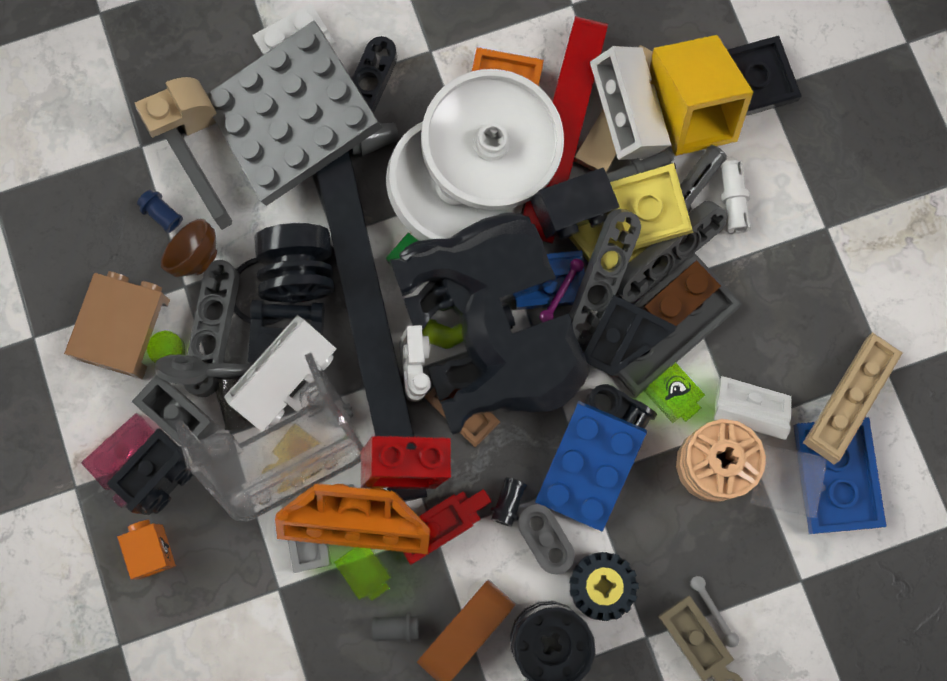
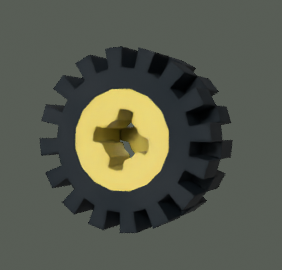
(590, 588)

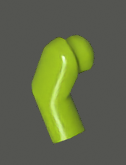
(443, 335)

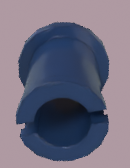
(153, 205)

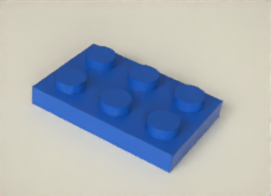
(591, 466)
(852, 485)

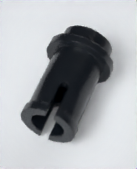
(508, 502)

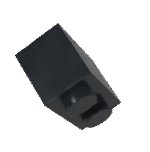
(574, 204)

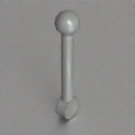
(698, 584)

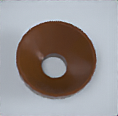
(190, 250)

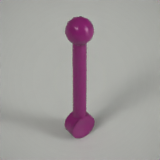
(576, 266)

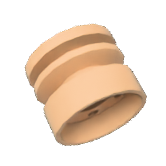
(702, 471)

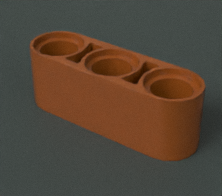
(466, 633)

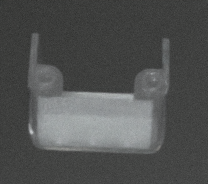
(281, 460)

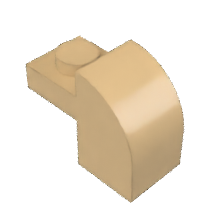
(180, 104)

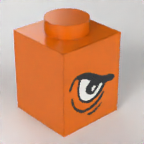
(146, 550)

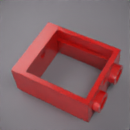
(391, 465)

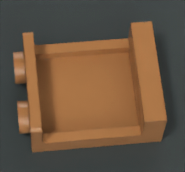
(116, 324)

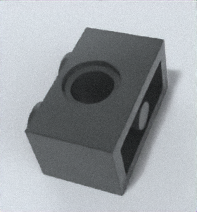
(168, 405)

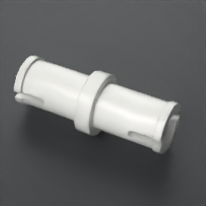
(735, 197)

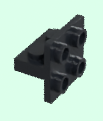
(151, 475)

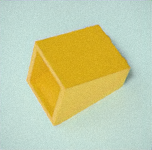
(699, 93)

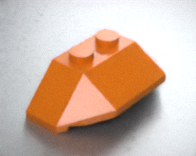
(353, 519)

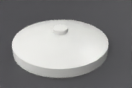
(492, 139)
(420, 201)

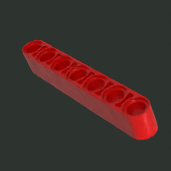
(573, 96)

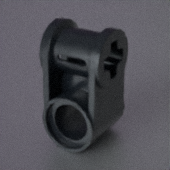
(623, 405)

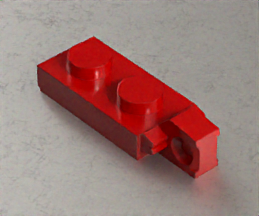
(450, 520)

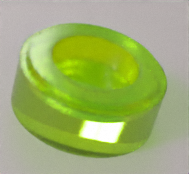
(165, 344)

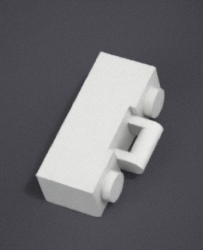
(630, 103)
(277, 372)

